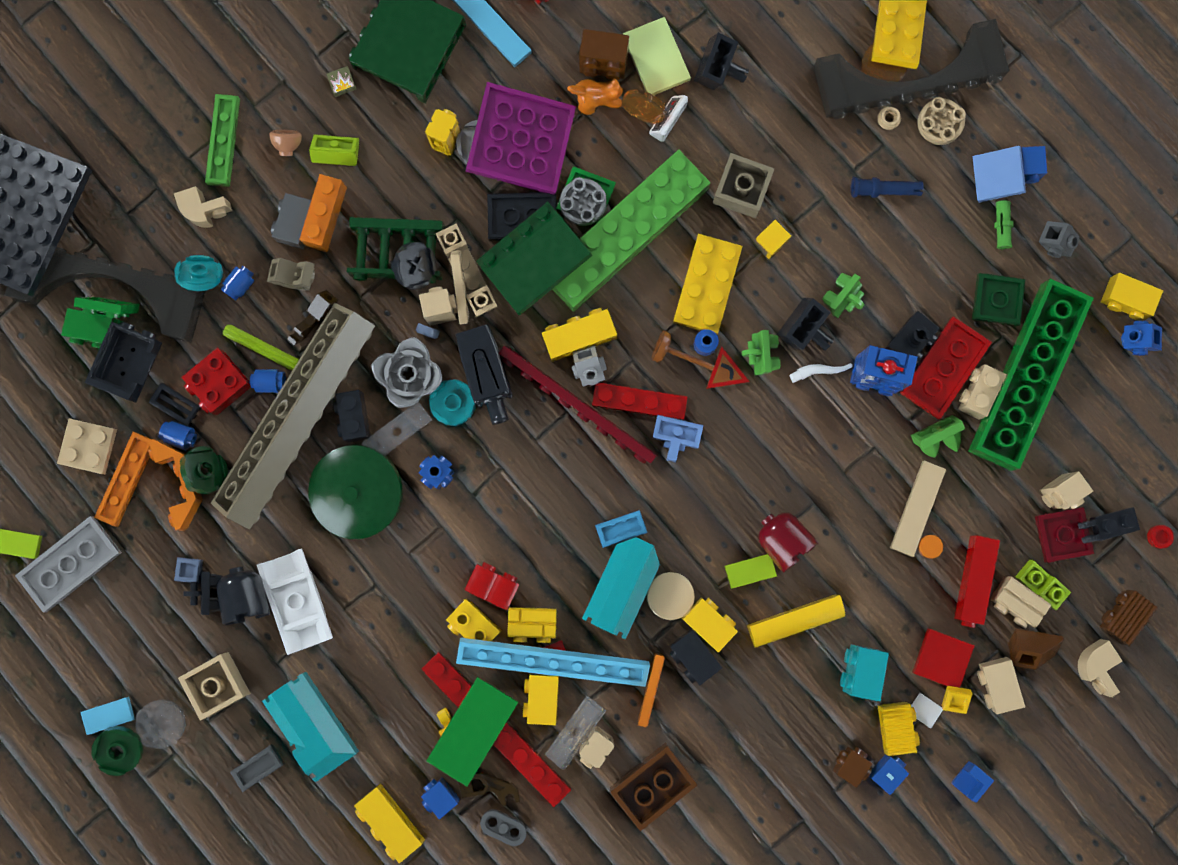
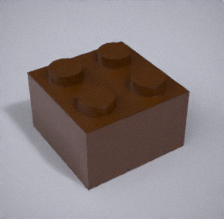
(603, 54)

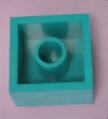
(864, 672)

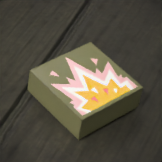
(341, 81)

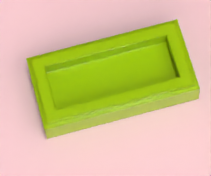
(20, 544)
(750, 571)

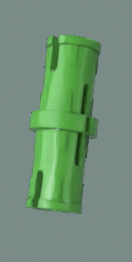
(1003, 224)

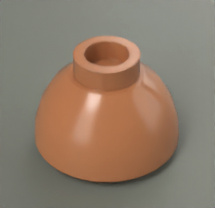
(285, 141)

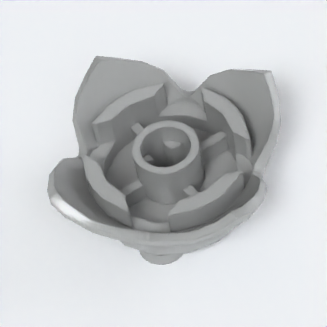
(390, 367)

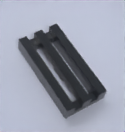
(191, 414)

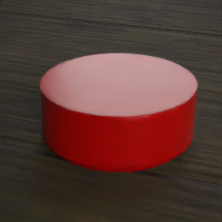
(1160, 536)

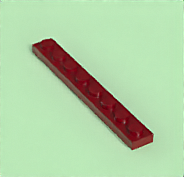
(585, 412)

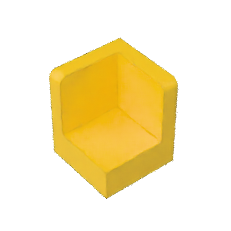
(773, 238)

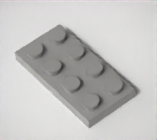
(68, 564)

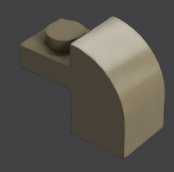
(291, 274)

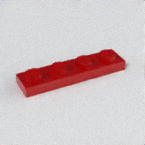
(639, 401)

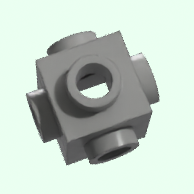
(588, 366)

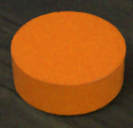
(930, 546)

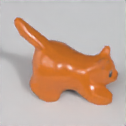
(595, 94)

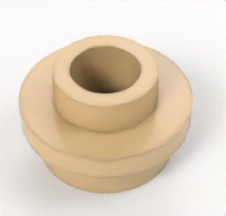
(893, 113)

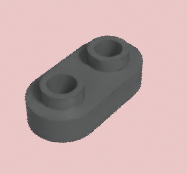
(502, 829)

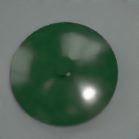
(355, 492)

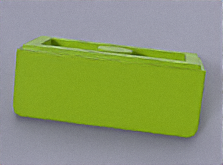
(334, 150)

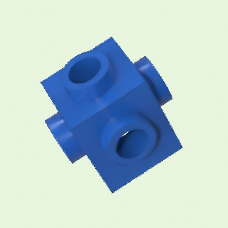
(1142, 338)
(444, 476)

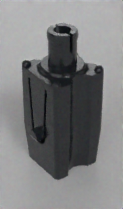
(485, 371)

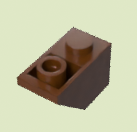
(1033, 648)

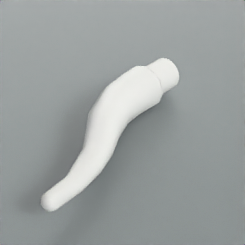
(809, 370)

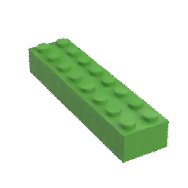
(633, 226)

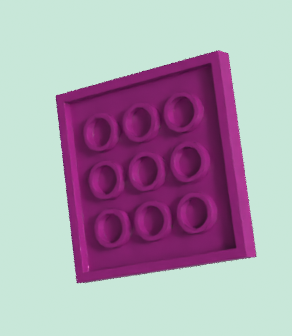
(520, 138)

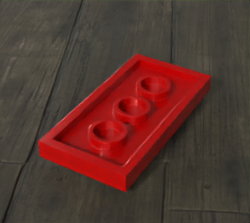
(946, 367)

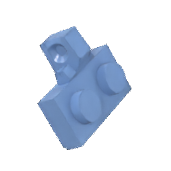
(677, 435)

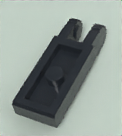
(1111, 525)

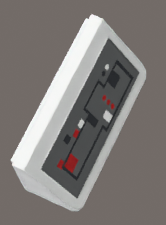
(674, 110)

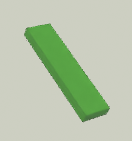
(222, 140)

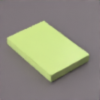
(657, 57)

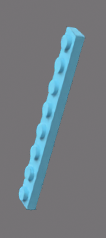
(552, 662)

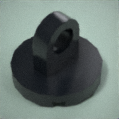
(414, 265)

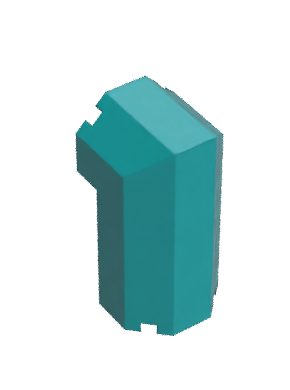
(623, 586)
(311, 726)

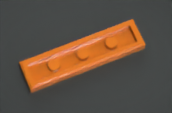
(124, 480)

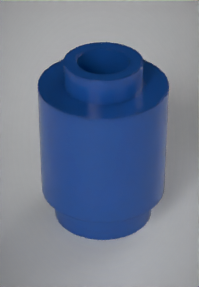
(237, 282)
(703, 349)
(267, 380)
(177, 435)

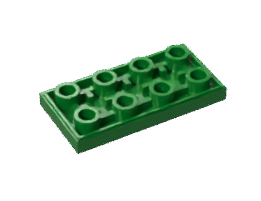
(472, 731)

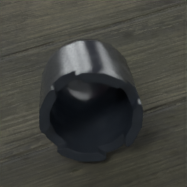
(241, 596)

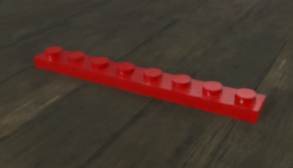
(508, 741)

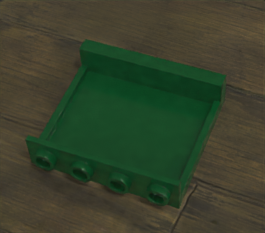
(408, 43)

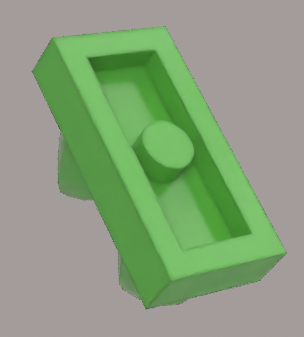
(947, 430)

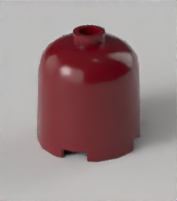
(784, 539)

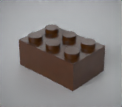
(653, 786)

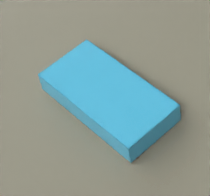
(107, 715)

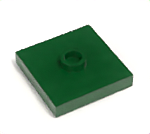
(998, 299)

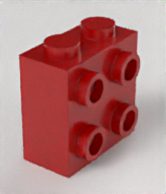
(216, 382)

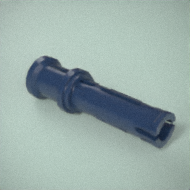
(875, 187)

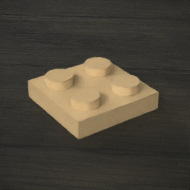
(87, 446)

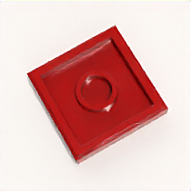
(943, 658)

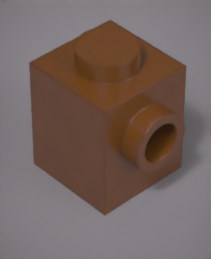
(853, 766)

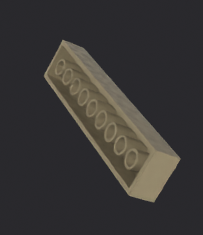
(292, 416)

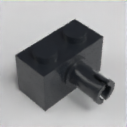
(718, 63)
(805, 325)
(914, 336)

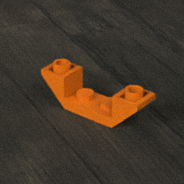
(183, 513)

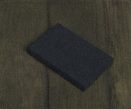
(512, 209)

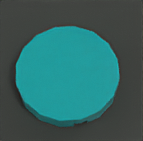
(198, 273)
(452, 402)

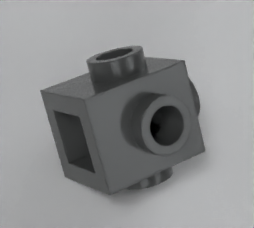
(1059, 239)

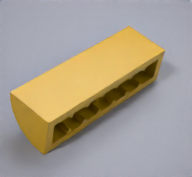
(796, 620)

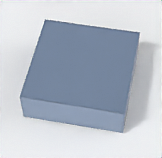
(188, 570)

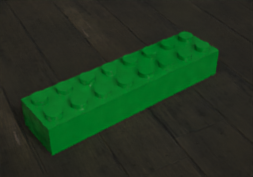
(1031, 374)

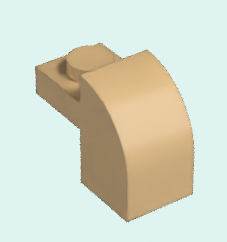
(197, 210)
(1095, 663)

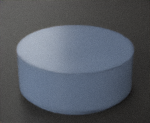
(427, 331)

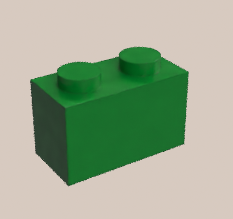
(86, 327)

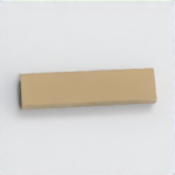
(917, 508)

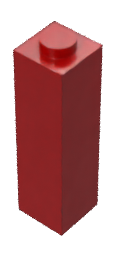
(977, 580)

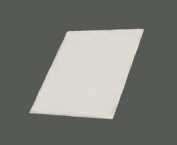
(926, 710)

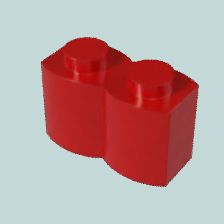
(492, 586)

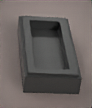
(257, 768)

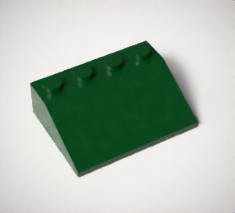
(533, 258)

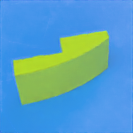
(1043, 584)

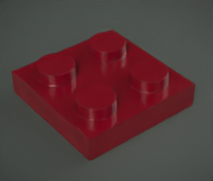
(1061, 535)

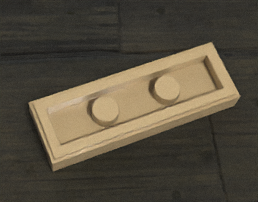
(460, 287)

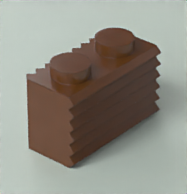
(1127, 616)

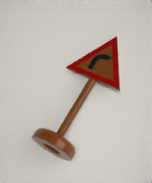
(723, 372)

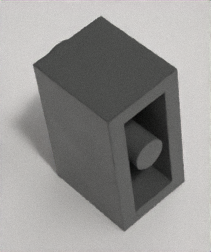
(290, 220)

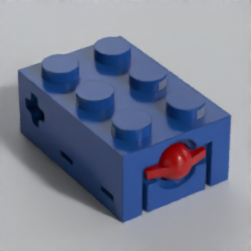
(883, 370)

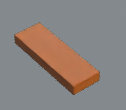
(651, 690)

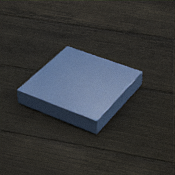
(999, 174)

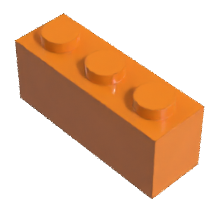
(323, 213)

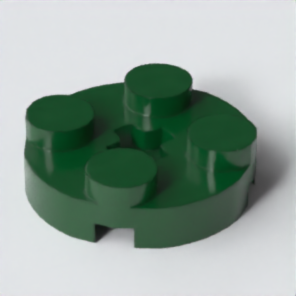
(193, 477)
(105, 756)

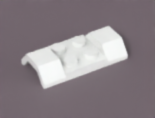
(295, 601)

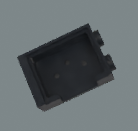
(124, 361)

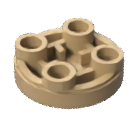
(941, 121)
(670, 596)

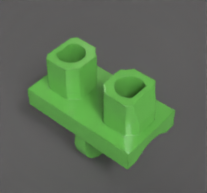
(847, 298)
(759, 352)

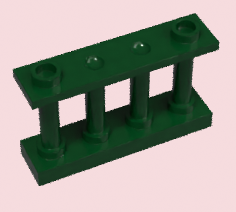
(386, 229)

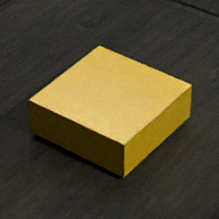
(956, 699)

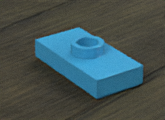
(621, 528)

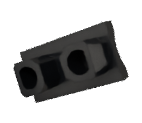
(207, 604)

